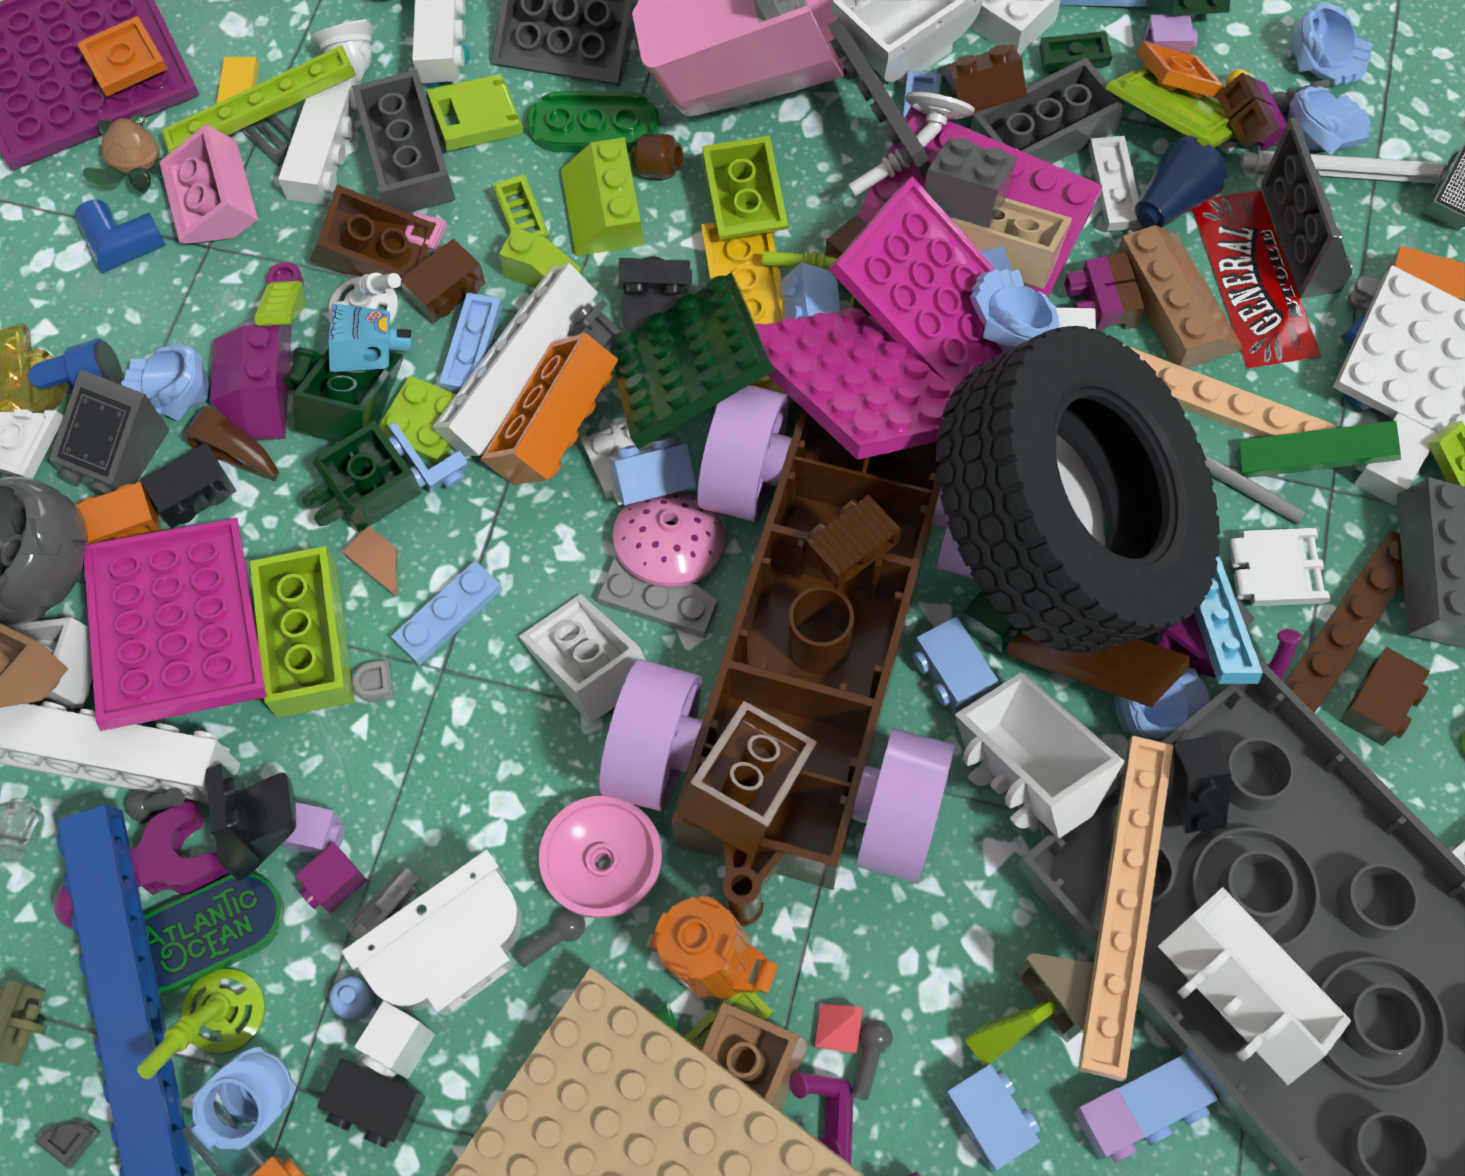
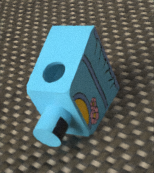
(363, 338)

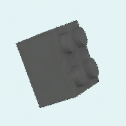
(970, 180)

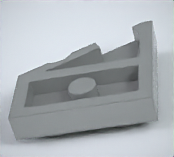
(393, 892)

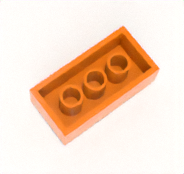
(550, 410)

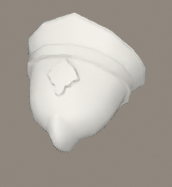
(356, 40)

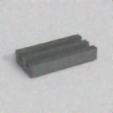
(275, 155)

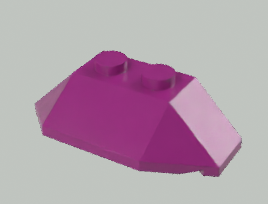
(249, 377)

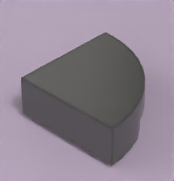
(67, 1142)

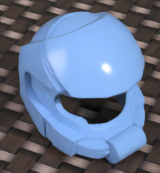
(252, 1089)

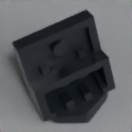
(651, 286)
(249, 820)

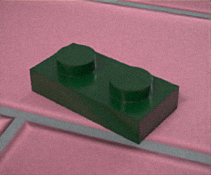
(1065, 50)

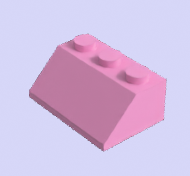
(208, 188)

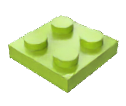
(415, 413)

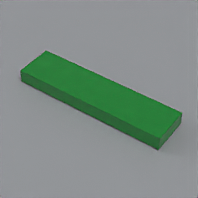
(1320, 449)

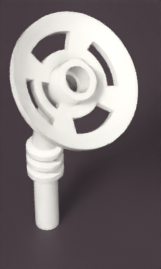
(937, 110)
(367, 286)

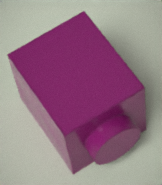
(329, 879)

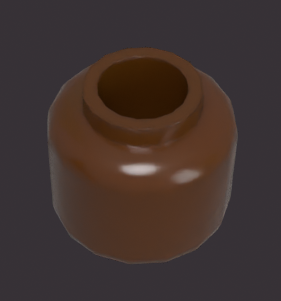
(657, 156)

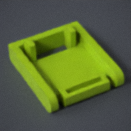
(481, 108)

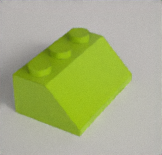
(602, 199)

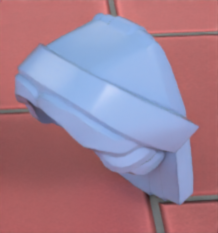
(1329, 46)
(1329, 121)
(1010, 309)
(170, 379)
(1168, 714)

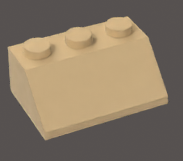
(1029, 237)

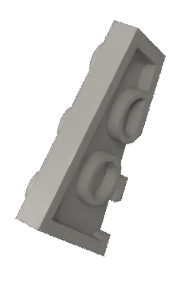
(681, 608)

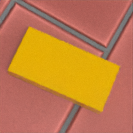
(237, 76)

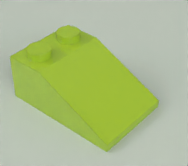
(744, 187)

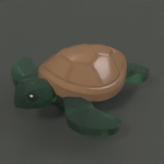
(127, 151)

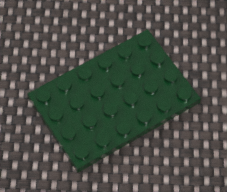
(688, 359)

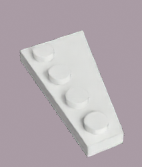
(26, 440)

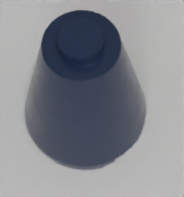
(1181, 182)

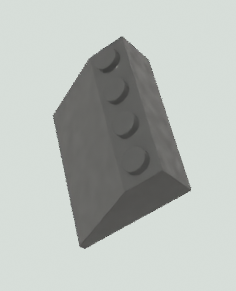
(566, 37)
(1304, 218)

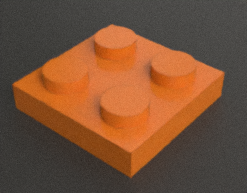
(122, 56)
(1179, 70)

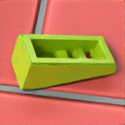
(513, 187)
(280, 303)
(1002, 1034)

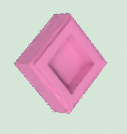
(436, 235)

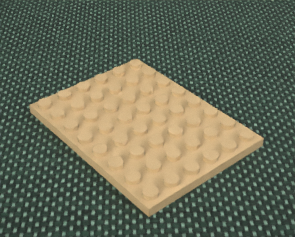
(634, 1098)

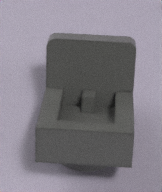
(595, 324)

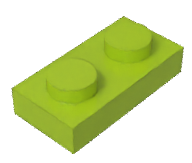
(1449, 452)

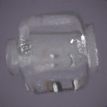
(19, 828)

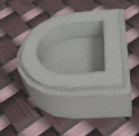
(374, 681)

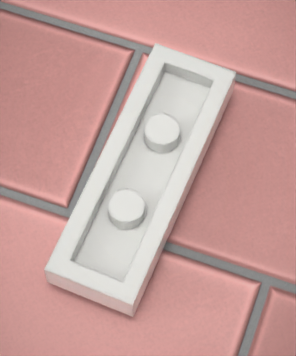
(1115, 173)

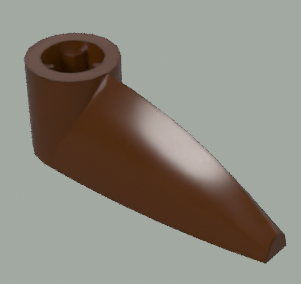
(229, 443)

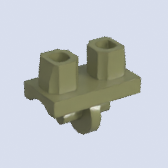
(18, 1018)

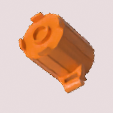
(710, 951)

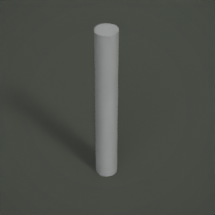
(1254, 490)

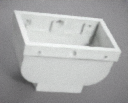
(905, 32)
(447, 949)

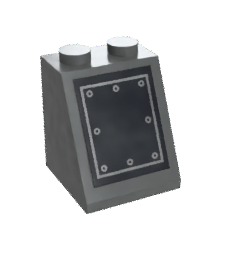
(106, 435)

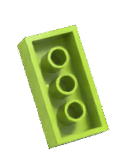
(301, 632)

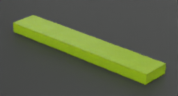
(266, 97)

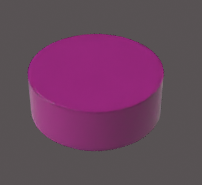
(284, 272)

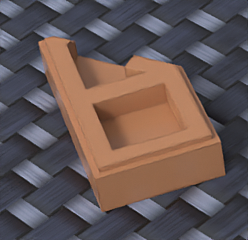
(375, 558)

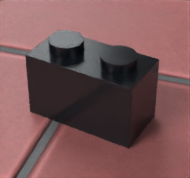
(188, 486)
(1201, 784)
(371, 1103)

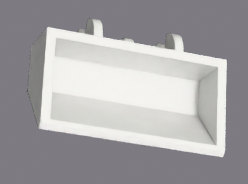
(1036, 755)
(1255, 987)

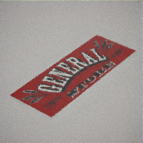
(1255, 280)

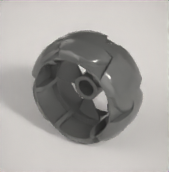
(46, 557)

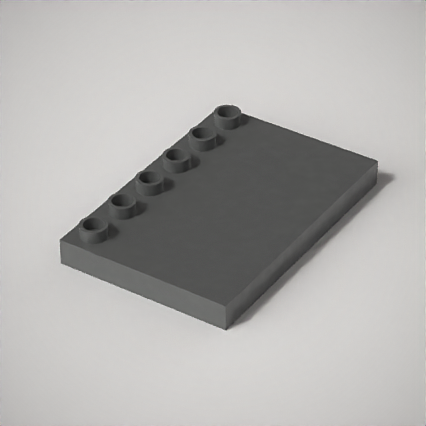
(1348, 894)

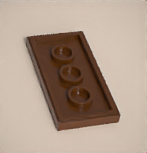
(1128, 670)

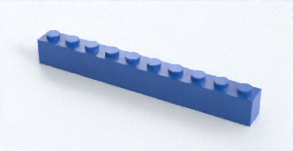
(122, 993)

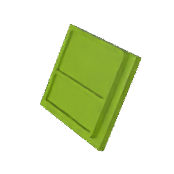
(1177, 108)

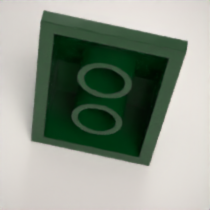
(342, 401)

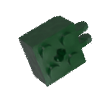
(363, 477)

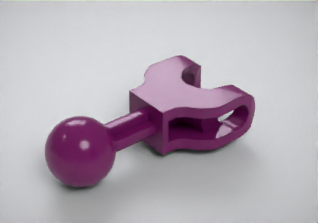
(160, 861)

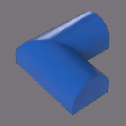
(114, 243)

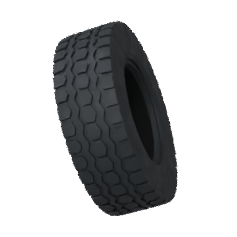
(1016, 517)

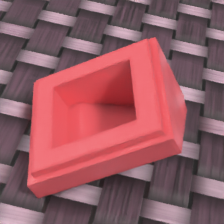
(838, 1028)

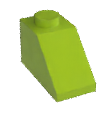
(529, 257)

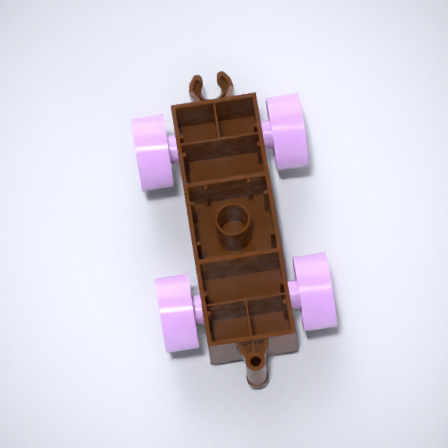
(800, 656)

